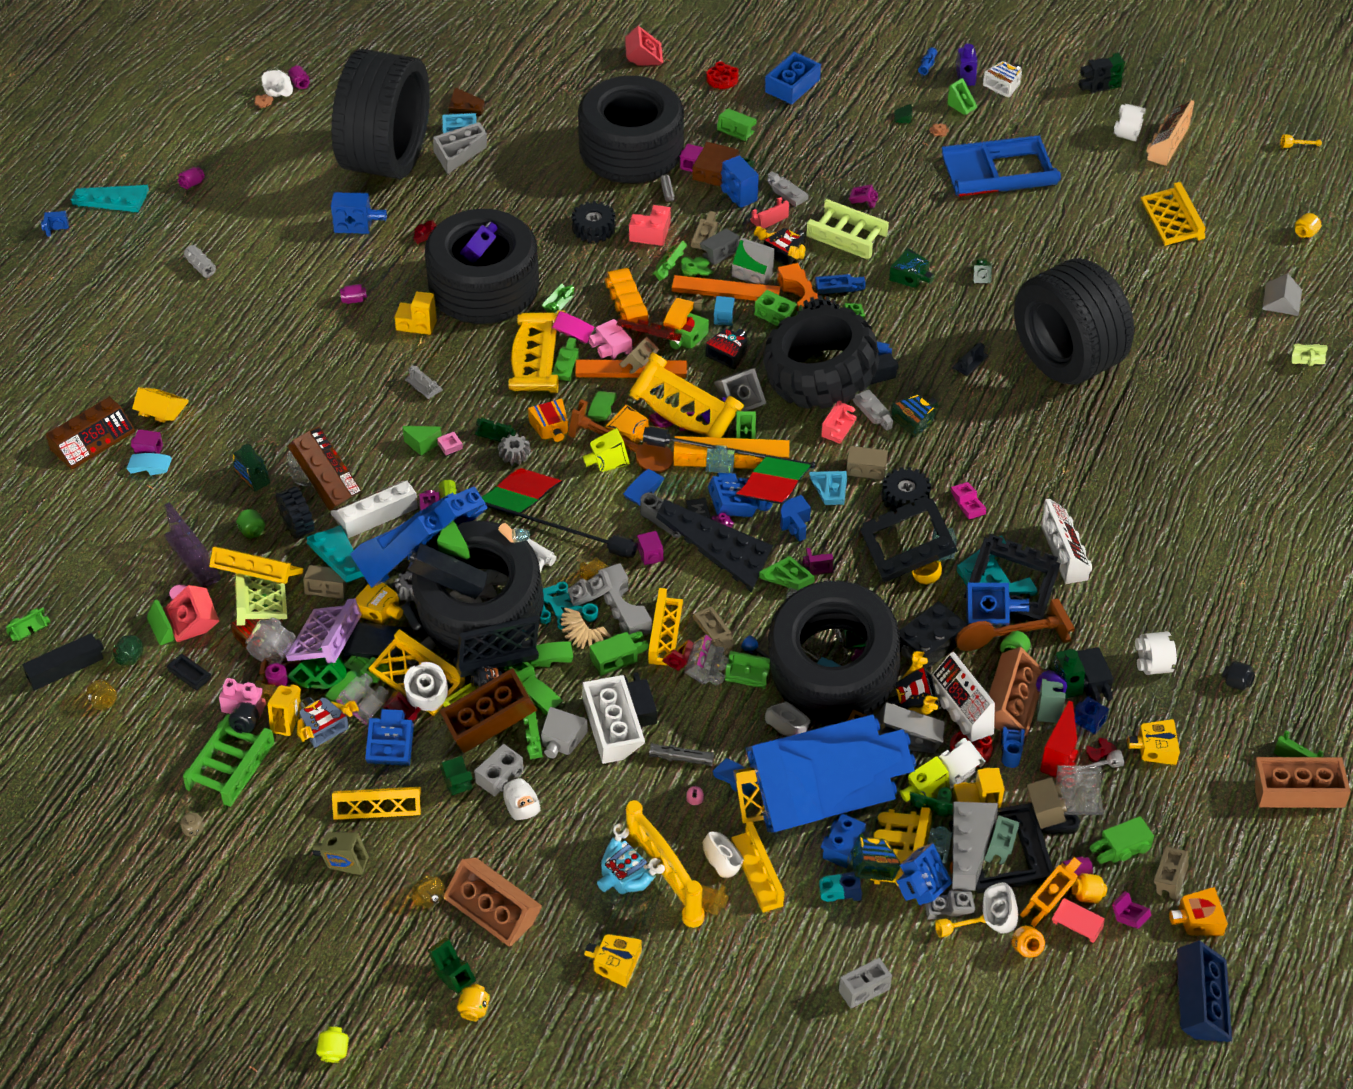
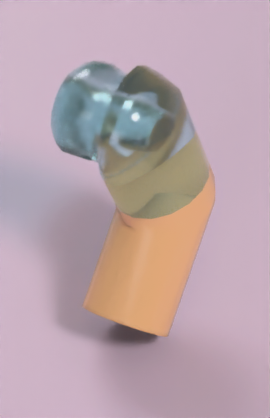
(514, 535)

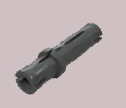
(681, 754)

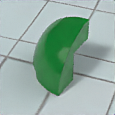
(318, 673)

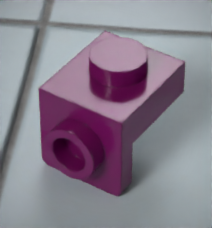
(1129, 912)

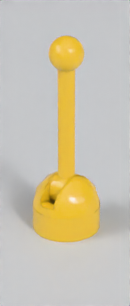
(1287, 141)
(945, 927)

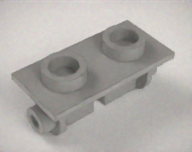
(422, 382)

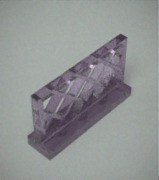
(189, 548)

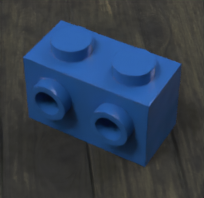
(842, 840)

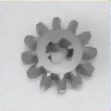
(514, 449)
(403, 587)

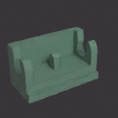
(1050, 703)
(1002, 839)

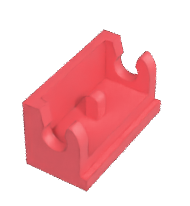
(772, 215)
(838, 422)
(1079, 919)

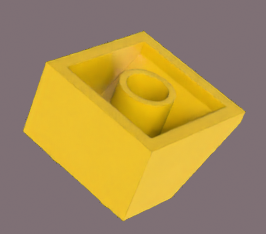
(158, 404)

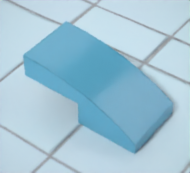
(149, 462)

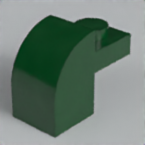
(456, 775)
(449, 967)

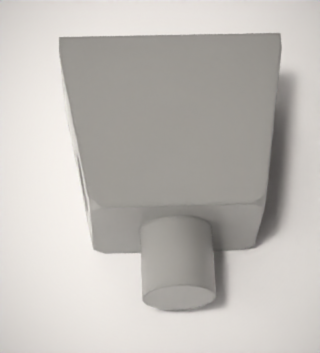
(562, 732)

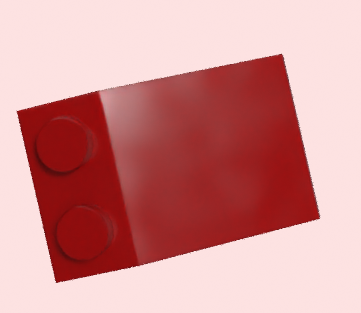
(1061, 744)

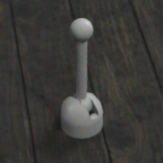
(1114, 760)

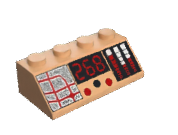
(1170, 134)

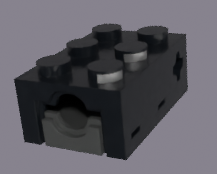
(931, 633)

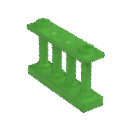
(240, 774)

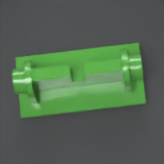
(558, 298)
(20, 627)

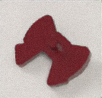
(1096, 755)

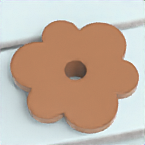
(263, 101)
(939, 130)

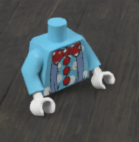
(625, 867)

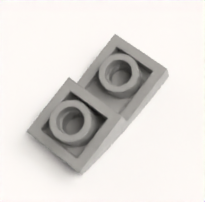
(586, 591)
(951, 905)

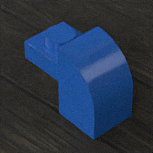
(794, 515)

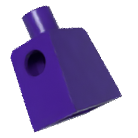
(967, 59)
(479, 242)

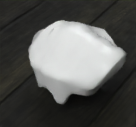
(277, 83)

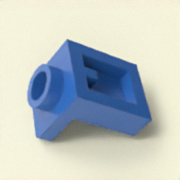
(54, 221)

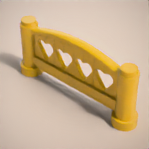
(655, 374)
(541, 379)
(690, 891)

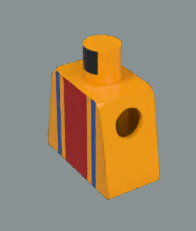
(549, 420)

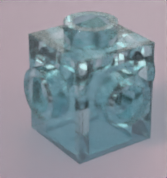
(720, 459)

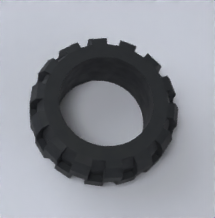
(825, 381)

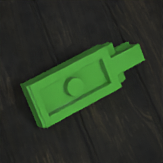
(668, 260)
(566, 361)
(534, 748)

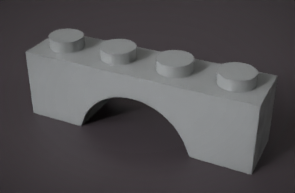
(631, 617)

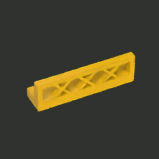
(659, 619)
(376, 794)
(759, 869)

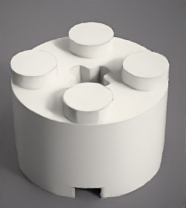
(1130, 122)
(1155, 653)
(426, 686)
(961, 761)

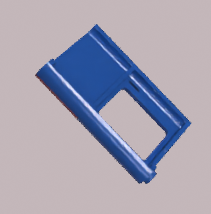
(974, 171)

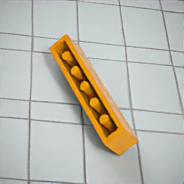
(696, 455)

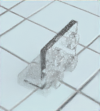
(1080, 789)

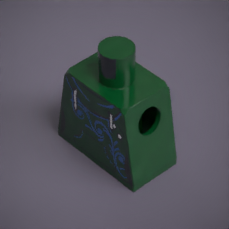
(911, 269)
(1069, 667)

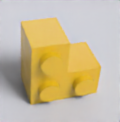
(418, 316)
(986, 788)

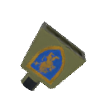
(342, 852)

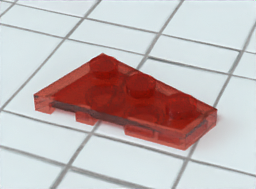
(654, 329)

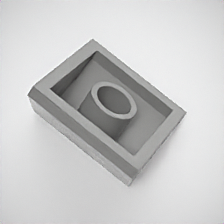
(1282, 296)

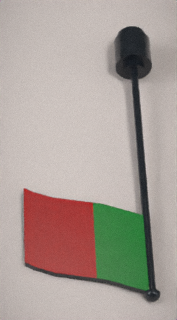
(769, 482)
(526, 488)

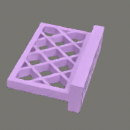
(335, 636)

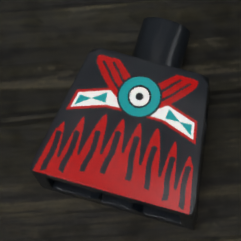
(727, 347)

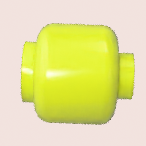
(332, 1045)

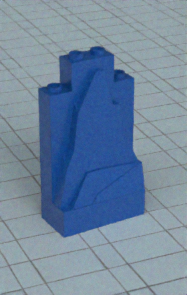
(386, 551)
(828, 771)

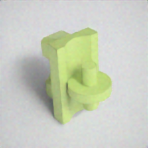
(1309, 354)

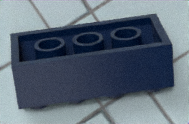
(1203, 993)

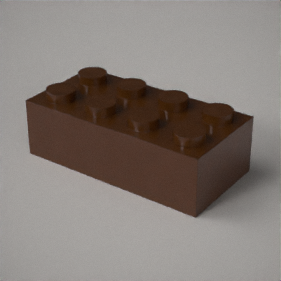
(488, 710)

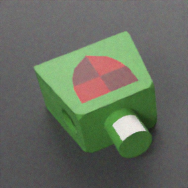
(692, 332)

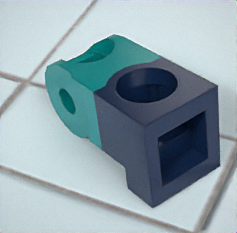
(840, 887)

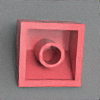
(643, 48)
(191, 613)

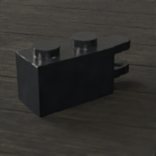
(1097, 674)
(642, 700)

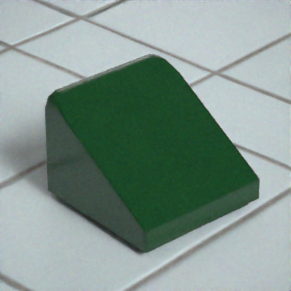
(903, 114)

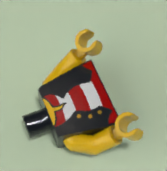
(786, 244)
(916, 688)

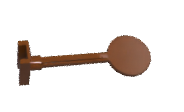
(647, 456)
(981, 632)

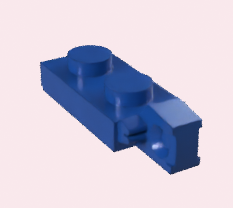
(839, 284)

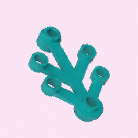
(588, 611)

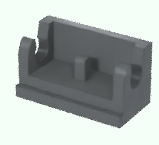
(720, 246)

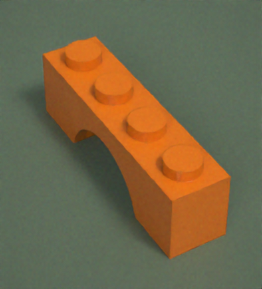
(794, 280)

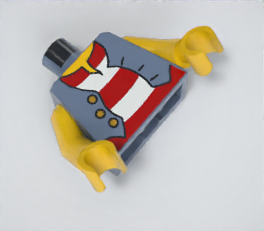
(323, 719)

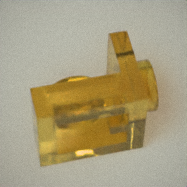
(591, 569)
(267, 690)
(714, 899)

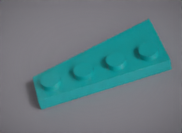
(115, 198)

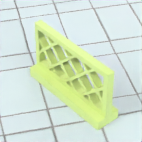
(245, 595)

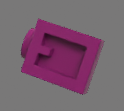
(862, 194)
(427, 498)
(819, 563)

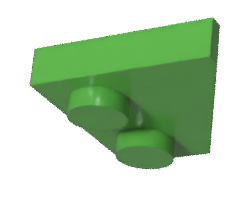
(788, 574)

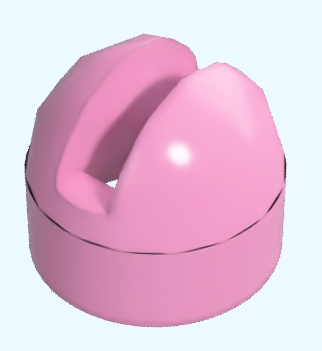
(699, 798)

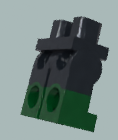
(1102, 74)

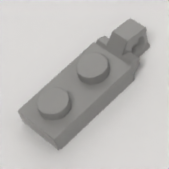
(786, 189)
(873, 409)

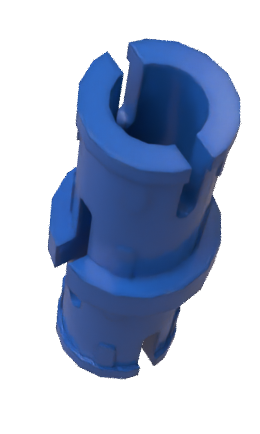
(927, 61)

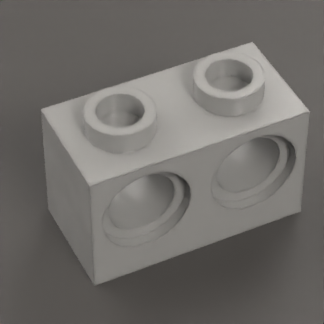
(494, 772)
(865, 983)

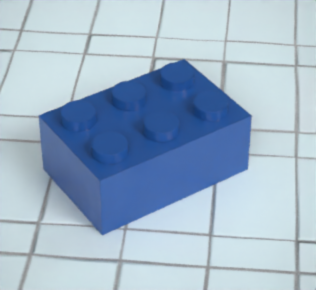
(792, 78)

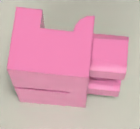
(611, 339)
(236, 693)

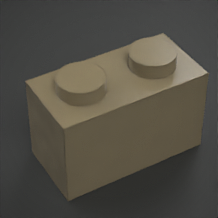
(867, 462)
(1046, 802)

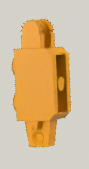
(1052, 890)

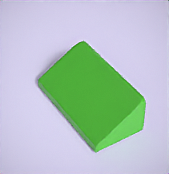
(160, 624)

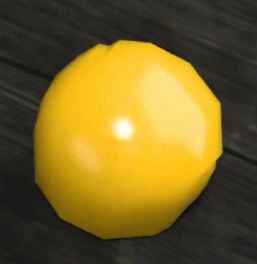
(929, 573)

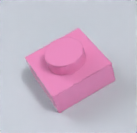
(449, 443)

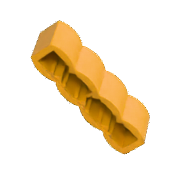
(626, 296)

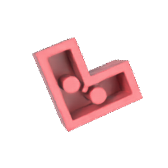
(651, 228)

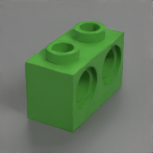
(774, 307)

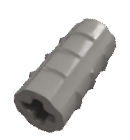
(199, 261)

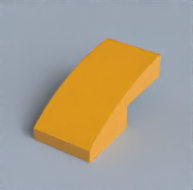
(678, 313)

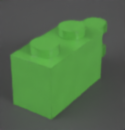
(617, 651)
(1123, 841)

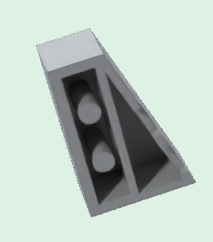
(459, 145)
(923, 731)

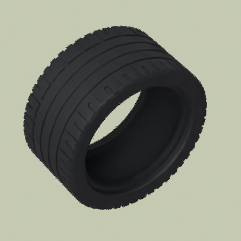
(380, 113)

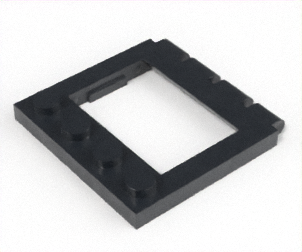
(915, 557)
(1029, 558)
(1033, 848)

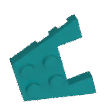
(995, 574)

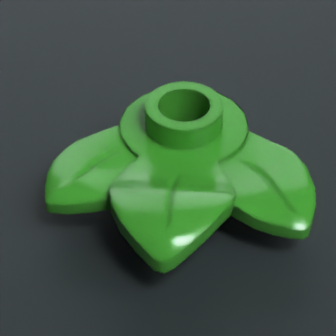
(695, 266)

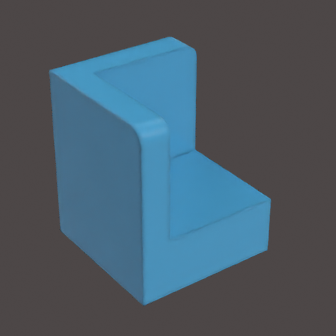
(723, 310)

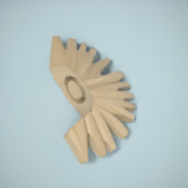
(579, 631)

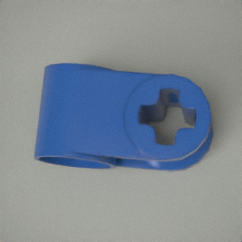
(1012, 747)

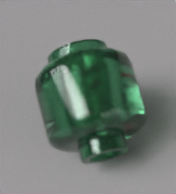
(127, 650)

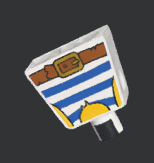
(1003, 78)

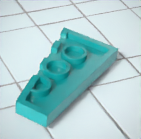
(335, 550)

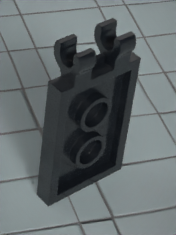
(372, 639)

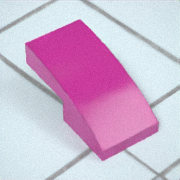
(573, 326)
(967, 500)

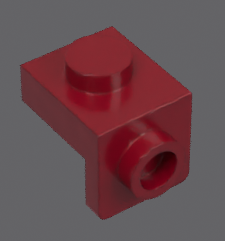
(423, 230)
(679, 658)
(399, 702)

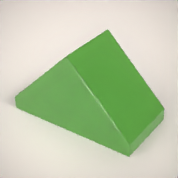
(960, 97)
(746, 424)
(421, 437)
(452, 543)

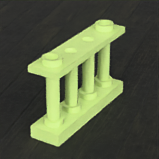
(844, 240)

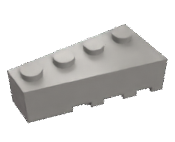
(971, 835)

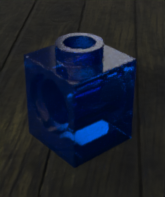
(1091, 715)

